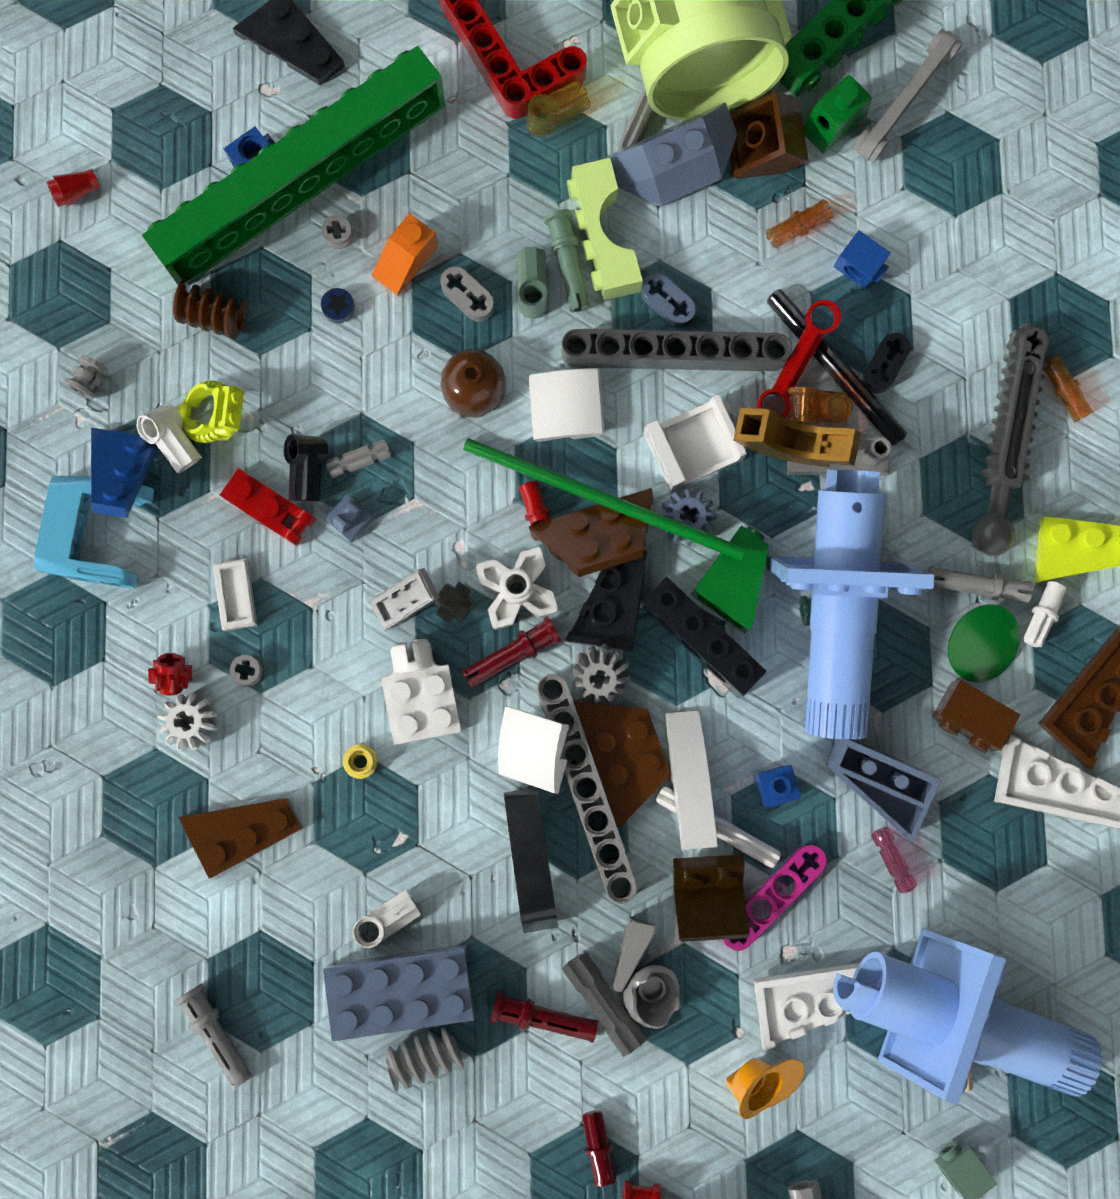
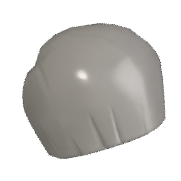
(652, 996)

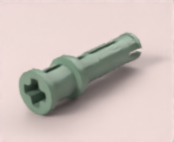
(565, 246)

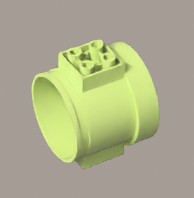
(703, 51)

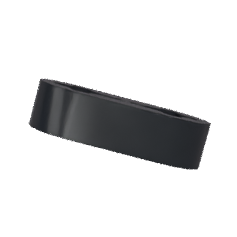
(892, 366)

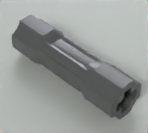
(603, 1002)

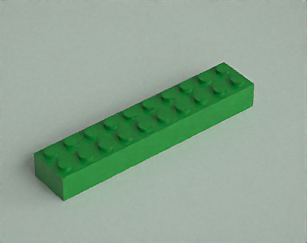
(297, 167)

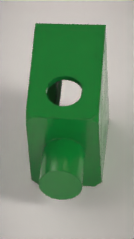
(842, 108)

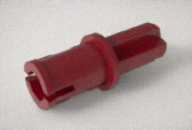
(598, 1148)

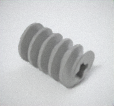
(423, 1059)

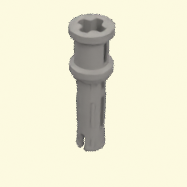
(205, 1021)

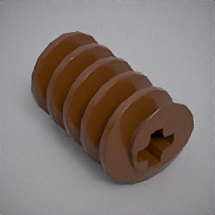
(209, 313)

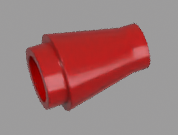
(72, 186)

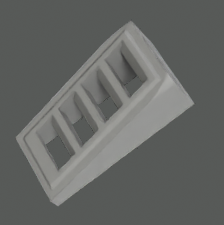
(633, 946)

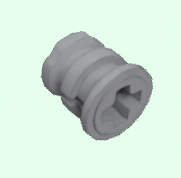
(86, 376)

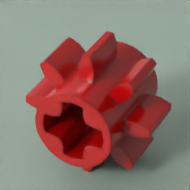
(170, 674)

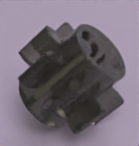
(454, 602)

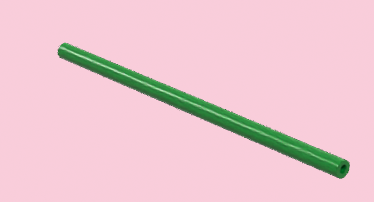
(605, 499)

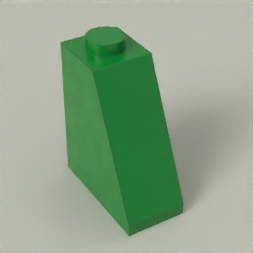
(734, 585)

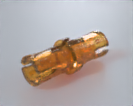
(799, 223)
(1067, 388)

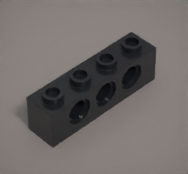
(703, 637)

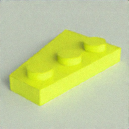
(1075, 548)

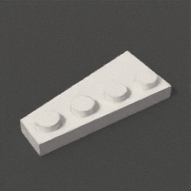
(1048, 785)

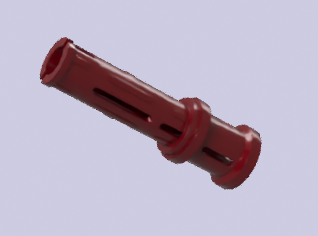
(527, 644)
(527, 1014)

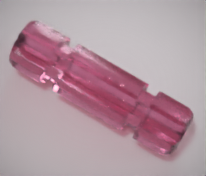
(894, 860)

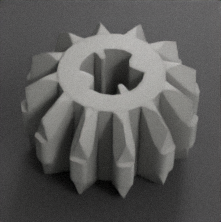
(605, 685)

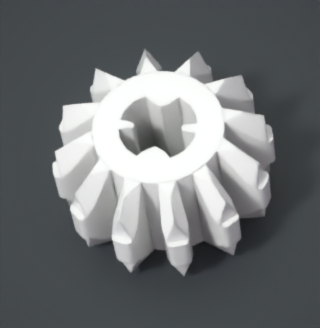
(182, 735)

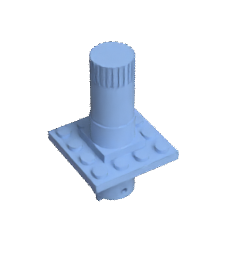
(846, 592)
(946, 1016)

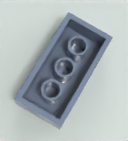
(399, 992)

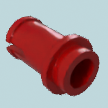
(534, 503)

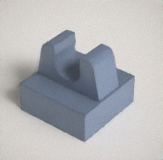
(349, 518)

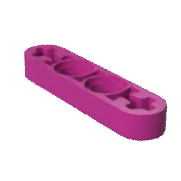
(777, 901)

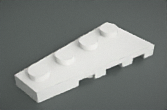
(797, 1002)

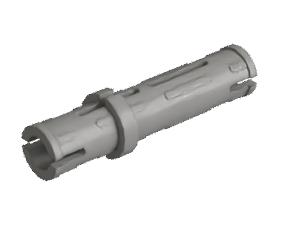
(977, 584)

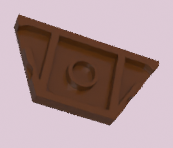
(595, 536)
(624, 754)

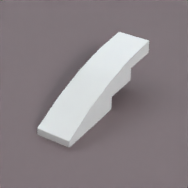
(691, 780)

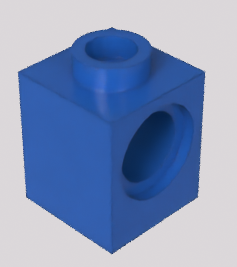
(242, 147)
(863, 260)
(776, 786)

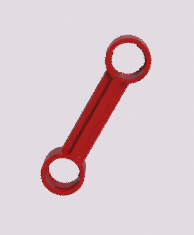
(801, 355)

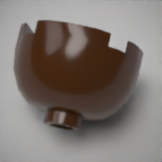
(473, 383)

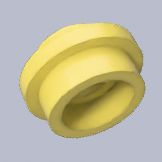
(349, 761)

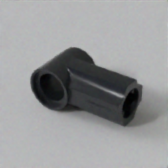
(305, 457)

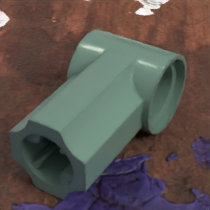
(532, 281)

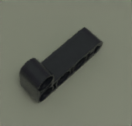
(530, 860)

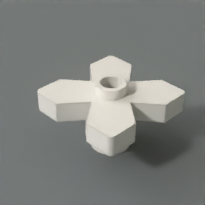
(501, 579)

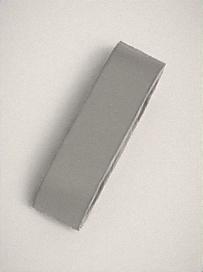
(471, 288)

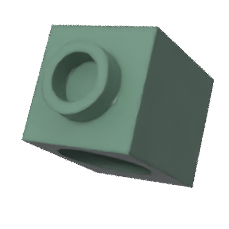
(964, 1170)

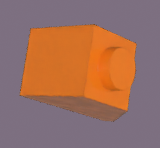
(405, 254)

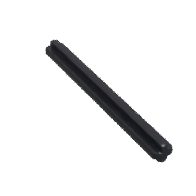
(840, 371)

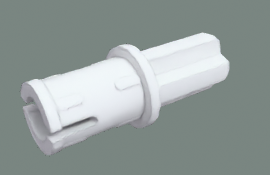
(1045, 614)

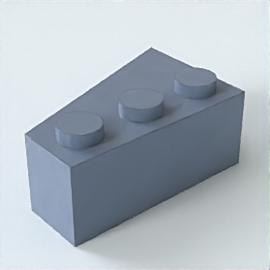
(887, 784)

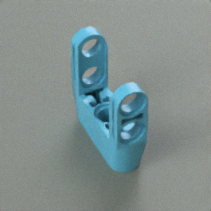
(64, 529)

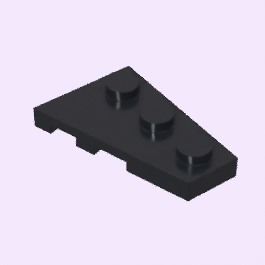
(288, 34)
(612, 608)

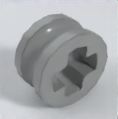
(328, 226)
(238, 677)

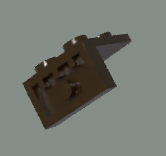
(710, 898)

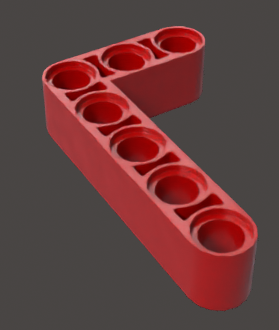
(498, 56)

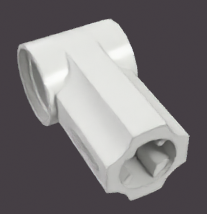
(165, 429)
(389, 918)

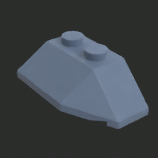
(677, 157)

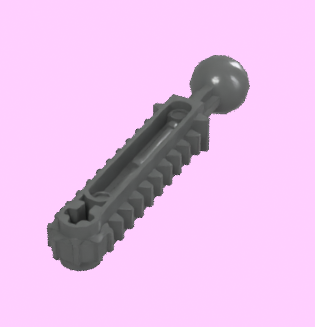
(1015, 413)

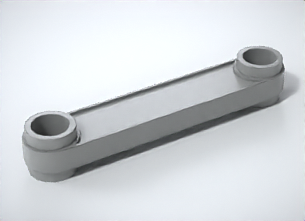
(874, 141)

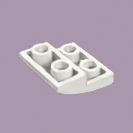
(566, 404)
(532, 749)

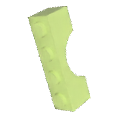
(615, 267)

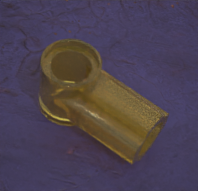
(558, 107)

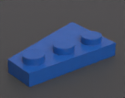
(117, 470)

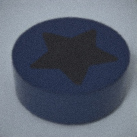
(337, 305)

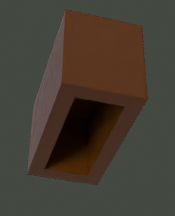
(975, 716)

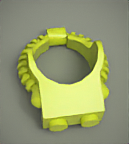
(225, 416)

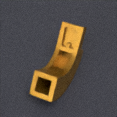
(795, 442)

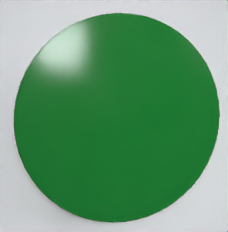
(983, 643)

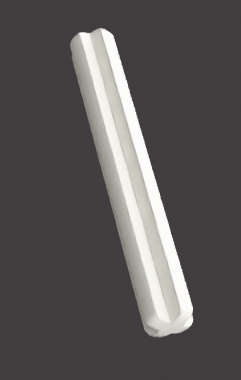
(730, 834)

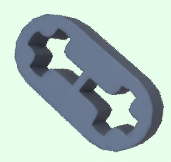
(673, 294)

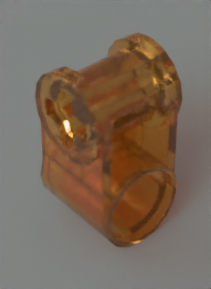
(813, 406)

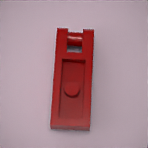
(266, 506)

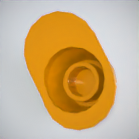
(763, 1085)

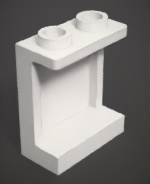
(695, 443)

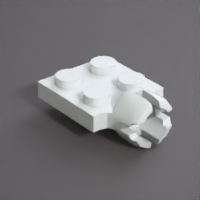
(419, 695)

